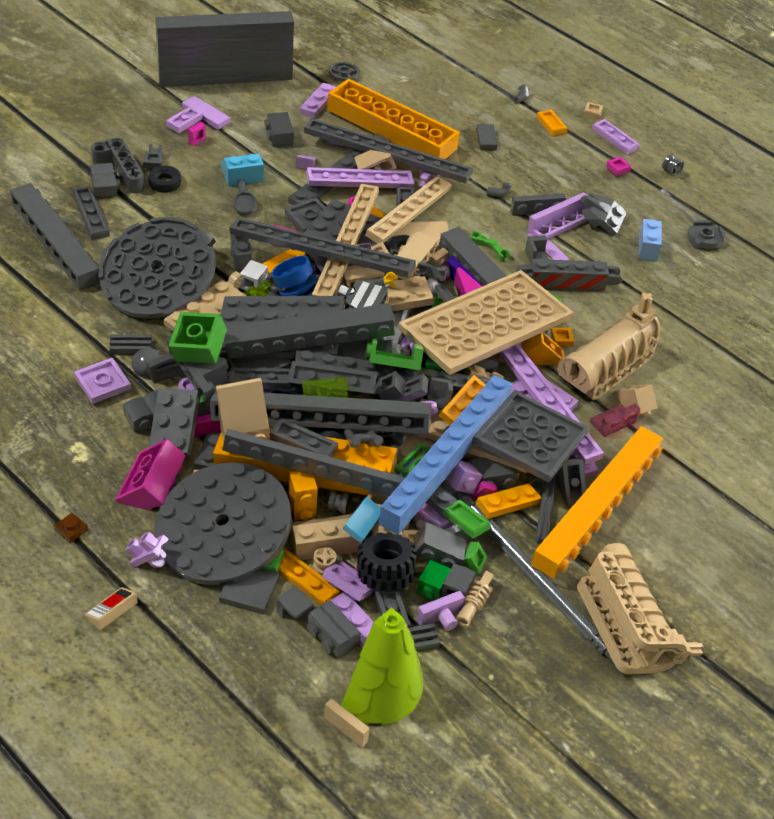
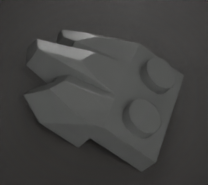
(603, 212)

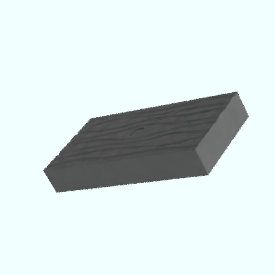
(224, 48)

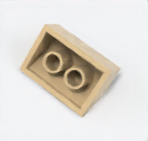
(322, 532)

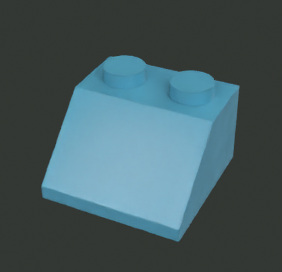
(246, 167)

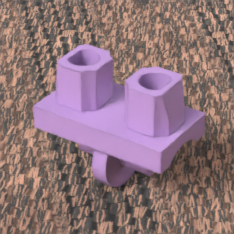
(147, 550)

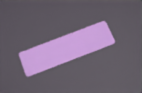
(553, 251)

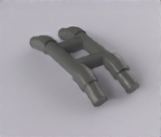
(356, 437)

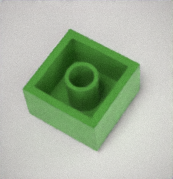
(197, 337)

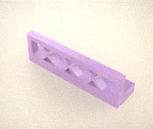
(557, 216)

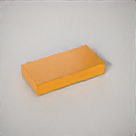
(551, 122)

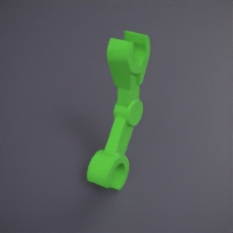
(480, 239)

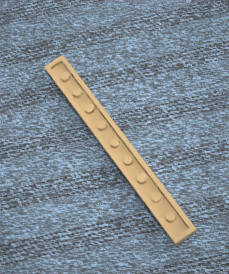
(350, 234)

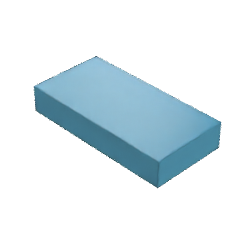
(362, 519)

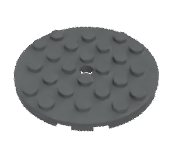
(128, 266)
(215, 553)

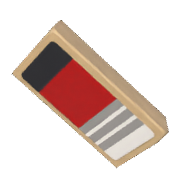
(111, 608)

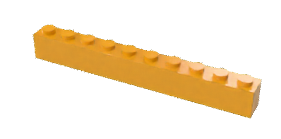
(597, 503)

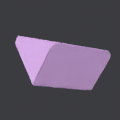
(305, 161)

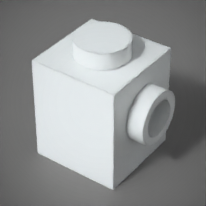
(254, 275)

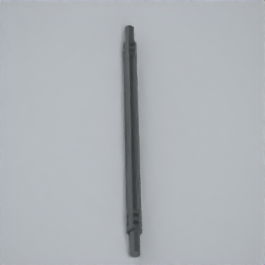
(541, 580)

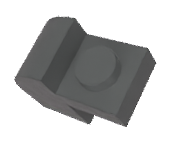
(395, 388)

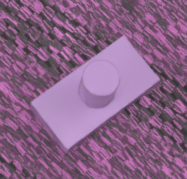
(442, 610)

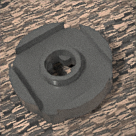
(713, 238)

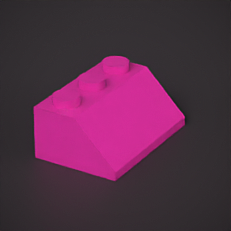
(151, 476)

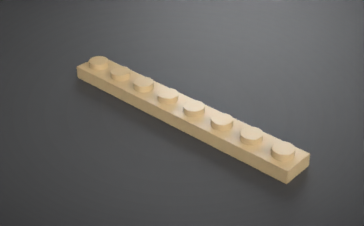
(408, 210)

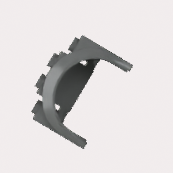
(201, 375)

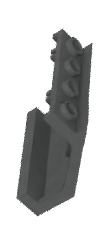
(358, 381)

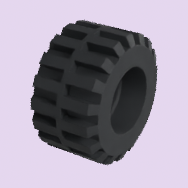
(386, 562)

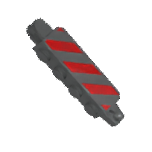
(572, 274)

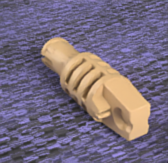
(475, 599)

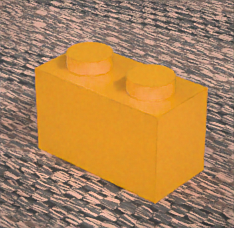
(302, 495)

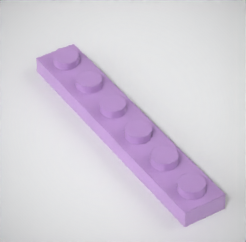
(356, 177)

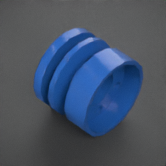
(295, 277)

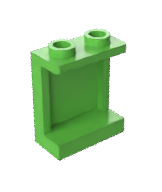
(394, 359)

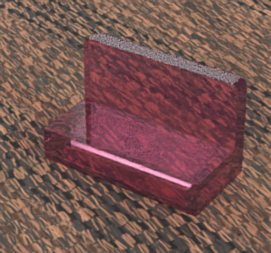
(615, 419)

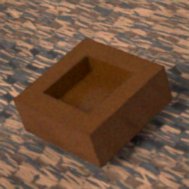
(71, 527)

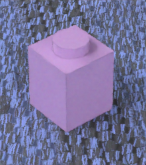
(464, 477)

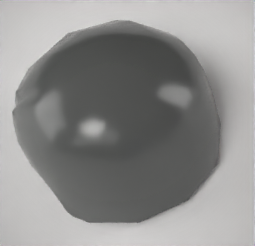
(141, 358)

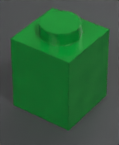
(432, 579)

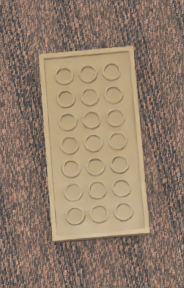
(485, 321)

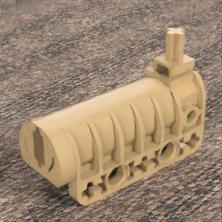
(614, 352)
(632, 615)

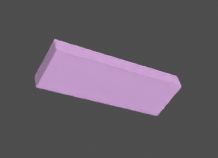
(210, 114)
(615, 136)

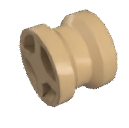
(324, 558)

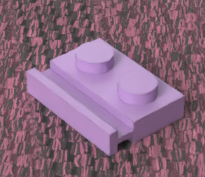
(346, 579)

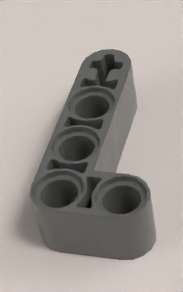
(117, 153)

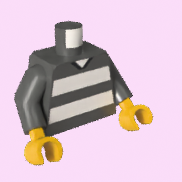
(368, 292)

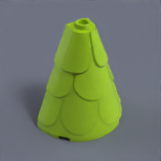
(388, 674)

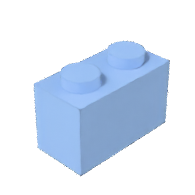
(650, 240)

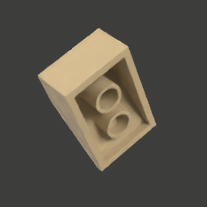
(243, 408)

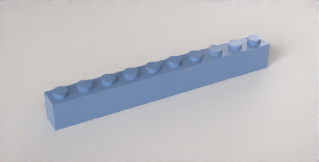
(442, 457)

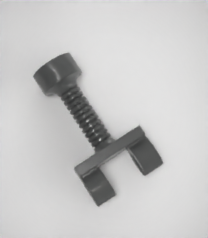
(439, 273)

